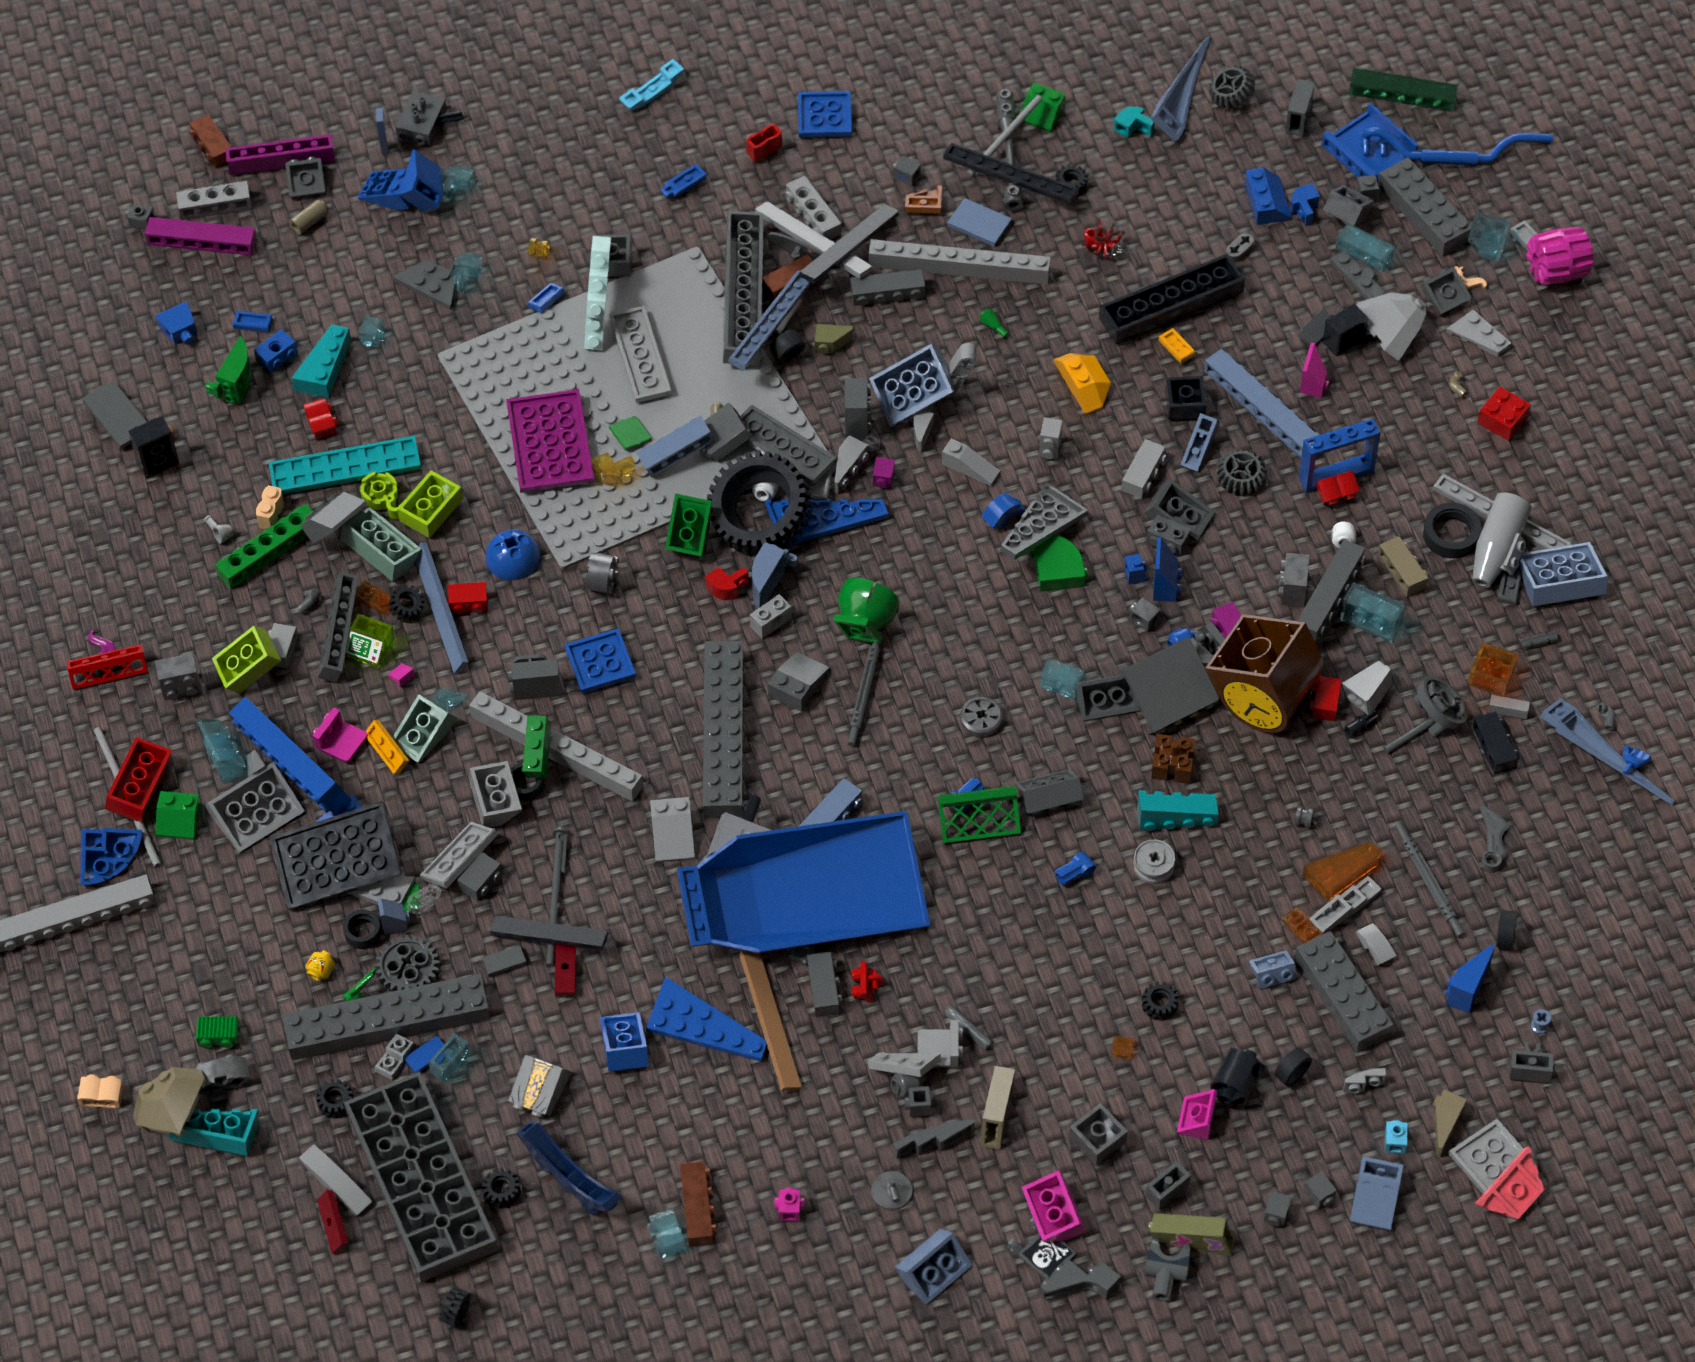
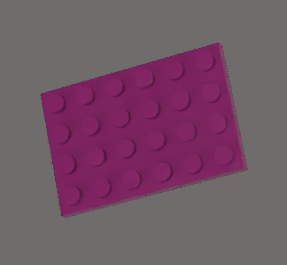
(549, 440)

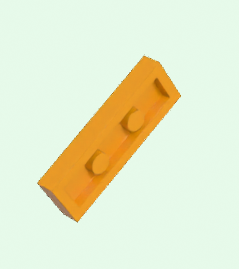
(386, 747)

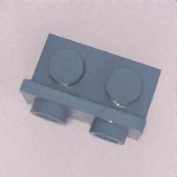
(1273, 969)

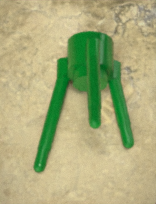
(355, 993)

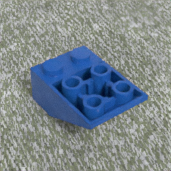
(422, 183)
(384, 188)

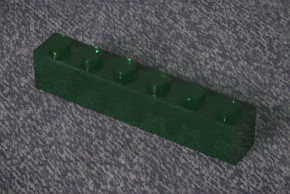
(1403, 89)

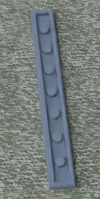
(769, 322)
(441, 609)

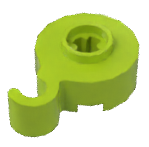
(380, 492)

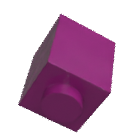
(883, 472)

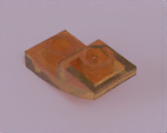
(372, 597)
(1300, 925)

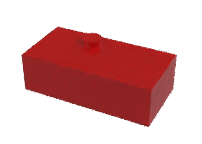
(138, 779)

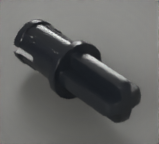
(1360, 723)

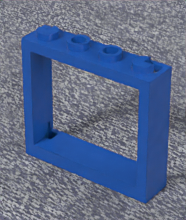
(1336, 440)

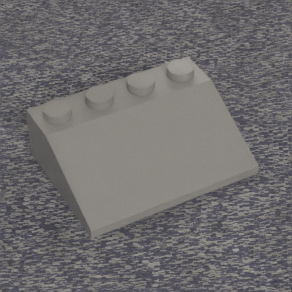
(254, 807)

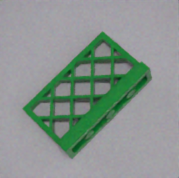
(973, 797)

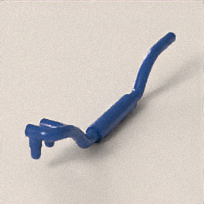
(1444, 156)

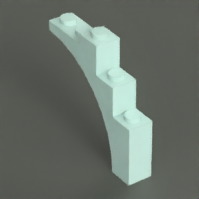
(597, 292)

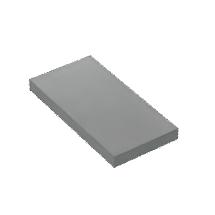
(458, 854)

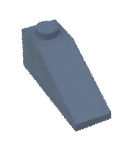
(1200, 442)

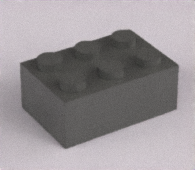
(857, 408)

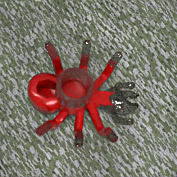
(1100, 237)

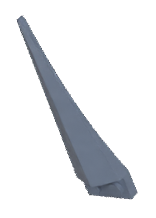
(1173, 107)
(1577, 729)

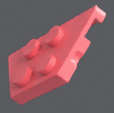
(1514, 1188)

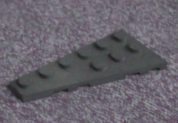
(1042, 520)

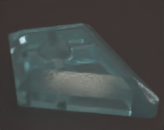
(448, 698)

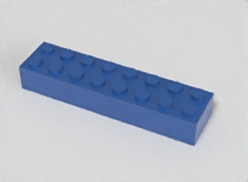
(289, 757)

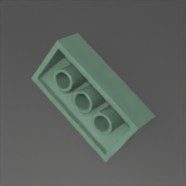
(380, 543)

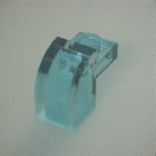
(457, 178)
(464, 267)

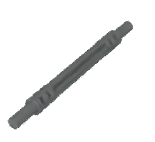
(864, 691)
(1429, 880)

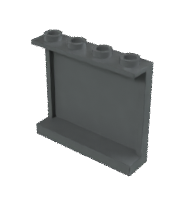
(1170, 685)

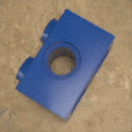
(275, 351)

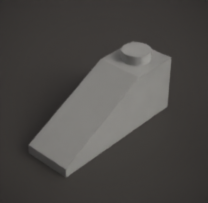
(968, 462)

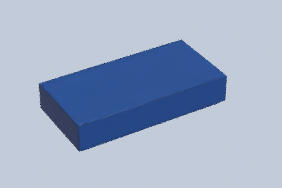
(546, 297)
(252, 321)
(419, 1058)

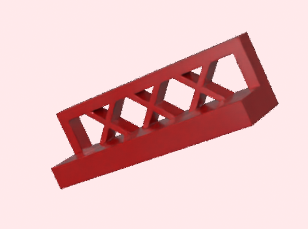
(104, 660)

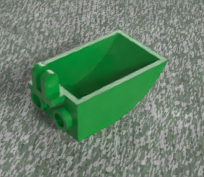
(234, 375)

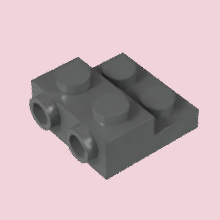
(305, 177)
(1445, 290)

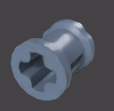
(1540, 1021)

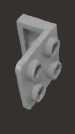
(942, 1042)

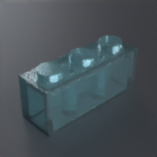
(1365, 247)

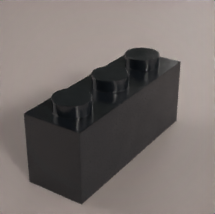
(1495, 742)

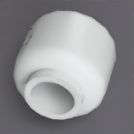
(765, 491)
(1343, 531)

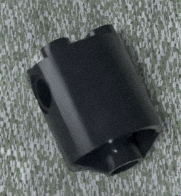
(1237, 1077)

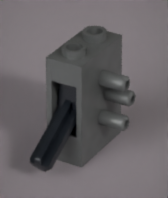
(423, 117)

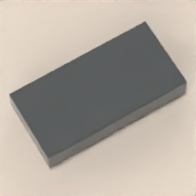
(504, 961)

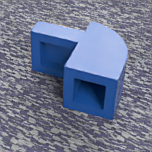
(1303, 201)
(1001, 509)

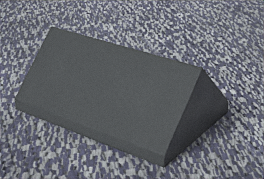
(1105, 697)

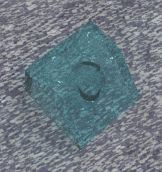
(1488, 235)

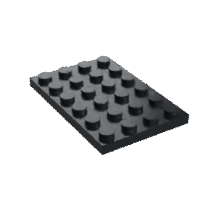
(336, 856)

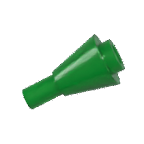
(990, 319)

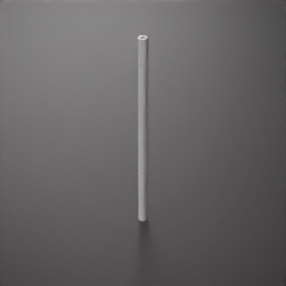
(114, 768)

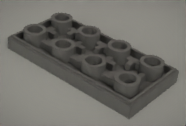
(114, 412)

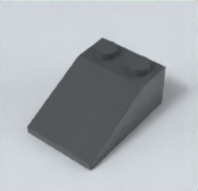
(1181, 507)
(797, 681)

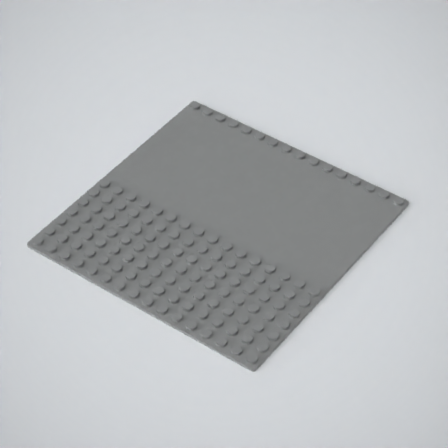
(549, 356)

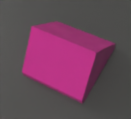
(1197, 1114)

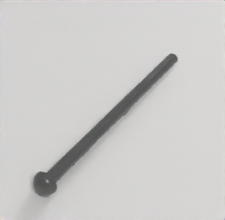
(559, 867)

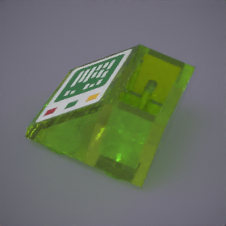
(369, 640)

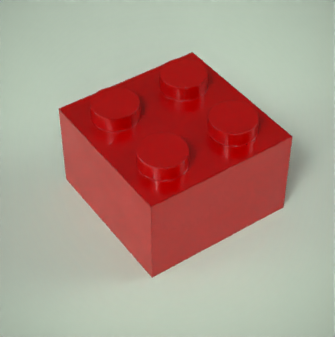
(1504, 413)

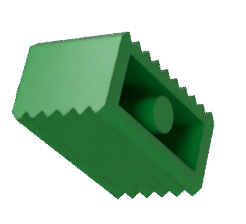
(217, 1031)

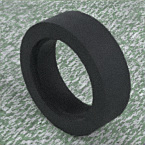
(1445, 548)

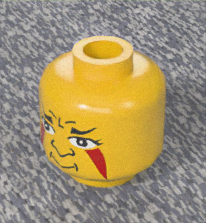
(320, 965)

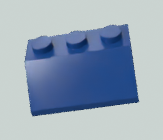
(1266, 196)

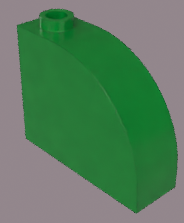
(1059, 565)

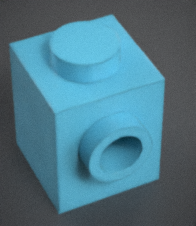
(1395, 1137)

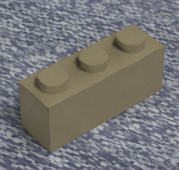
(1403, 566)

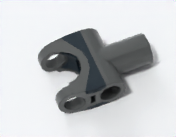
(1166, 1269)

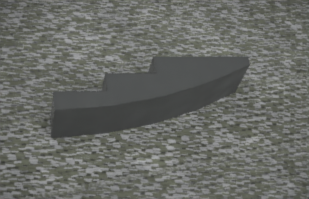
(939, 1135)

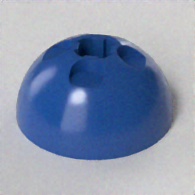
(512, 555)

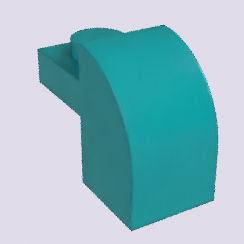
(1131, 119)

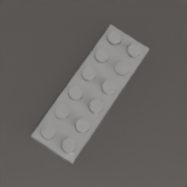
(640, 354)

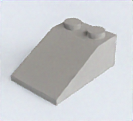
(672, 829)

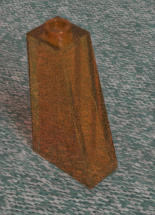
(1342, 870)

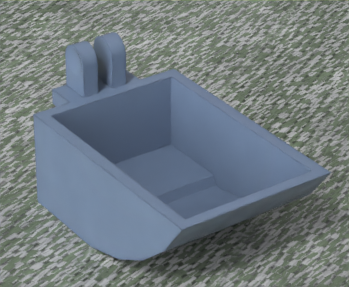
(768, 570)

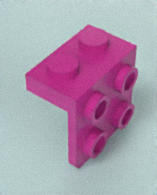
(338, 737)

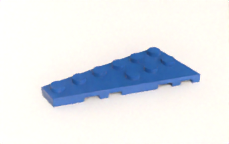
(694, 1021)

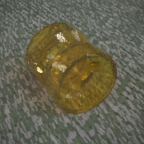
(539, 248)

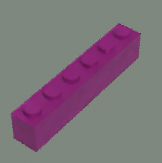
(275, 154)
(200, 236)

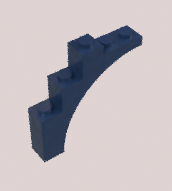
(551, 1159)

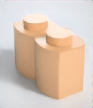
(269, 507)
(100, 1092)

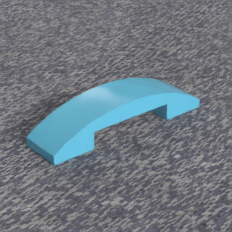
(654, 88)

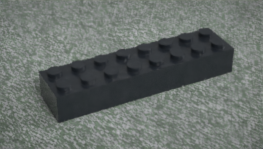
(1171, 299)

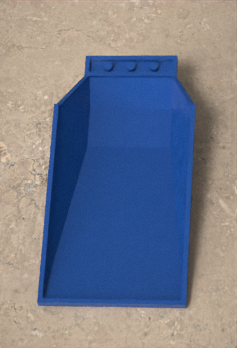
(806, 886)

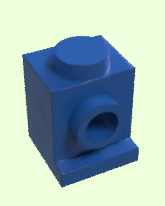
(1135, 569)

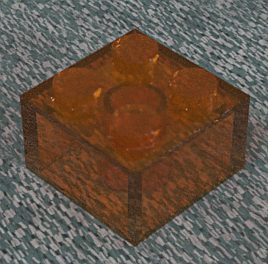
(1493, 669)

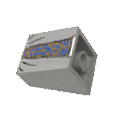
(538, 1086)

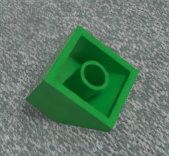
(1048, 110)
(177, 815)

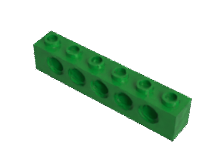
(275, 543)

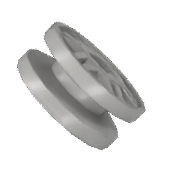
(1144, 863)

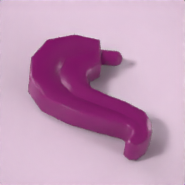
(105, 644)

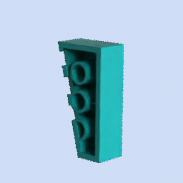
(323, 364)
(1176, 810)
(221, 1130)

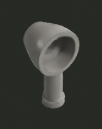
(221, 532)

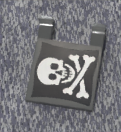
(1040, 1255)

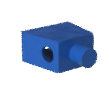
(177, 324)

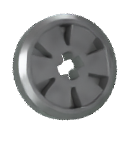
(978, 707)

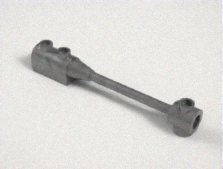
(1005, 116)

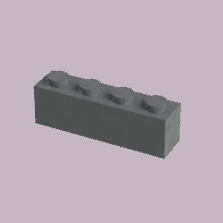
(887, 287)

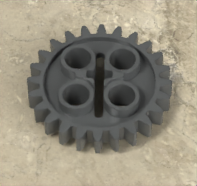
(392, 959)

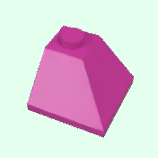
(1314, 374)

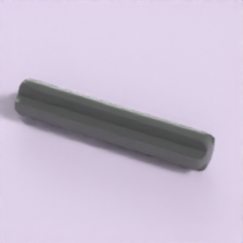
(968, 1027)

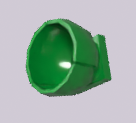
(865, 618)

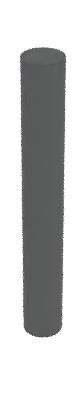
(1409, 735)

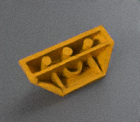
(1085, 380)

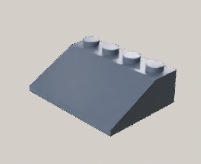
(912, 384)
(1562, 574)

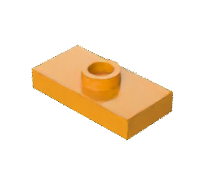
(1176, 345)

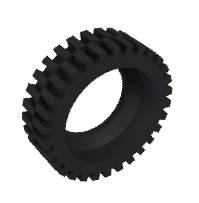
(741, 477)

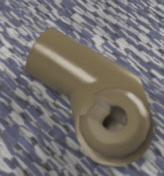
(1455, 384)

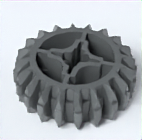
(1221, 90)
(1240, 477)

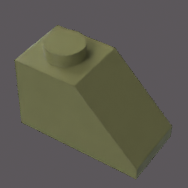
(832, 337)

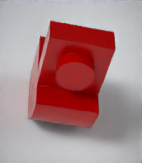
(725, 586)

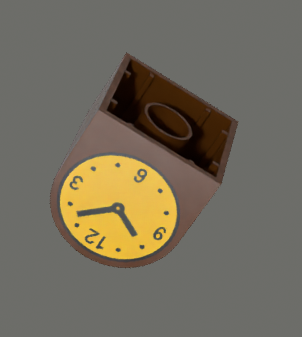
(1265, 670)

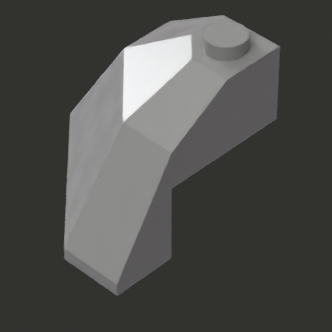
(1394, 320)

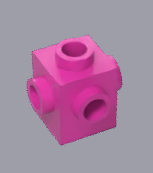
(789, 1204)

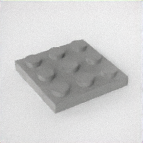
(1486, 1154)

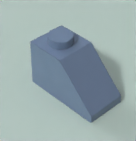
(393, 916)

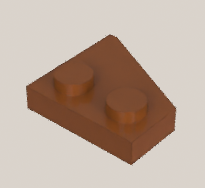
(924, 201)

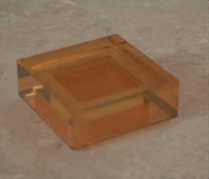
(1122, 1047)

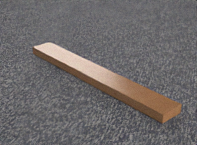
(770, 1021)

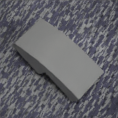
(1376, 942)
(394, 1057)
(1357, 1082)

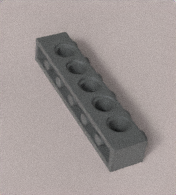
(338, 627)

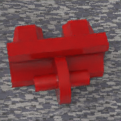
(868, 980)

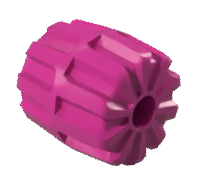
(1560, 255)

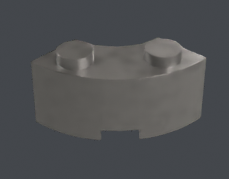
(223, 1074)

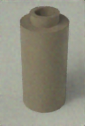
(308, 216)

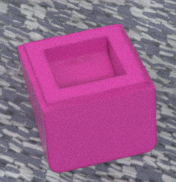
(401, 674)

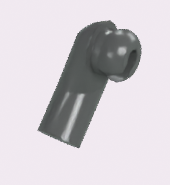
(312, 598)
(1607, 714)

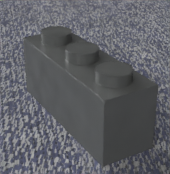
(824, 984)

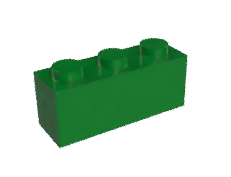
(536, 747)

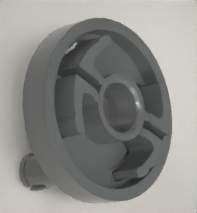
(1441, 703)

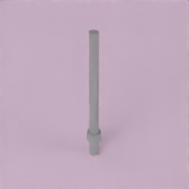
(1010, 129)

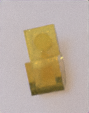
(610, 472)

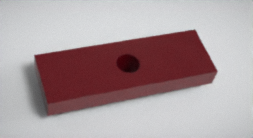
(565, 979)
(332, 1221)

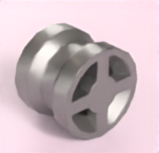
(1303, 816)

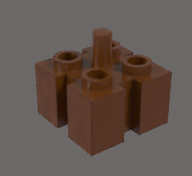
(1173, 758)

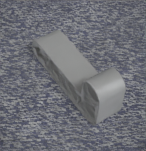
(961, 365)

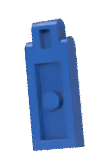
(683, 182)

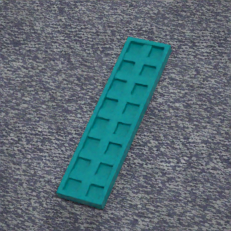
(344, 465)

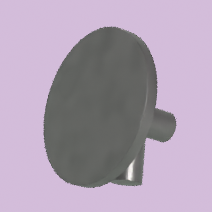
(891, 1190)

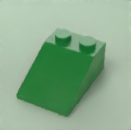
(689, 525)

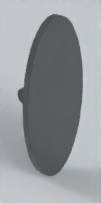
(795, 247)

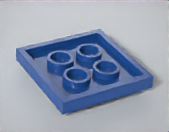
(824, 114)
(600, 661)

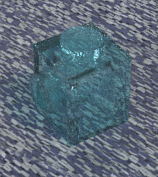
(371, 331)

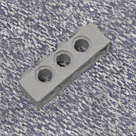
(213, 200)
(812, 208)

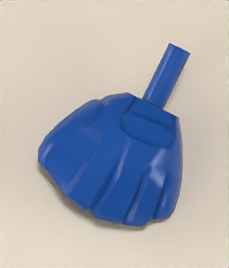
(1634, 758)

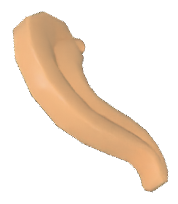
(1471, 283)

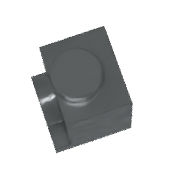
(139, 216)

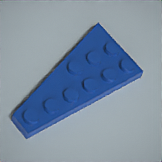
(831, 516)

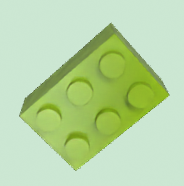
(430, 504)
(246, 659)

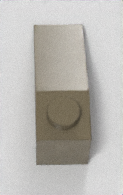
(1446, 1116)

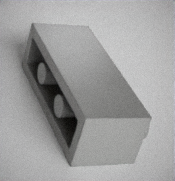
(1144, 469)

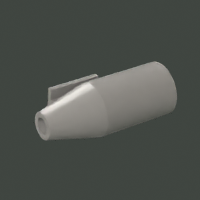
(1501, 539)

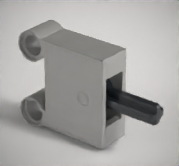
(731, 826)

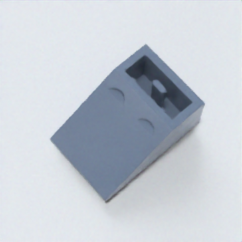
(1376, 1193)

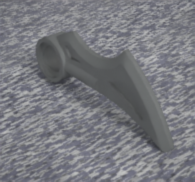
(1495, 829)

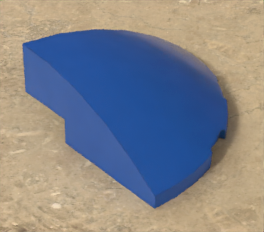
(106, 853)

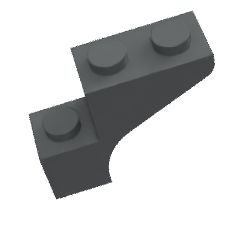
(1071, 1279)

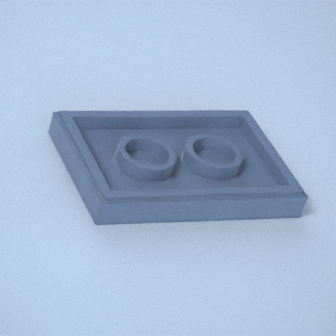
(979, 222)

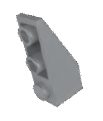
(850, 457)

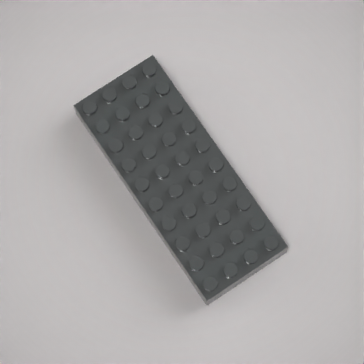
(420, 1177)

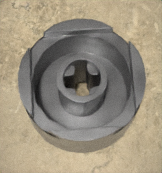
(601, 572)

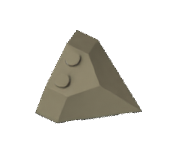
(169, 1100)

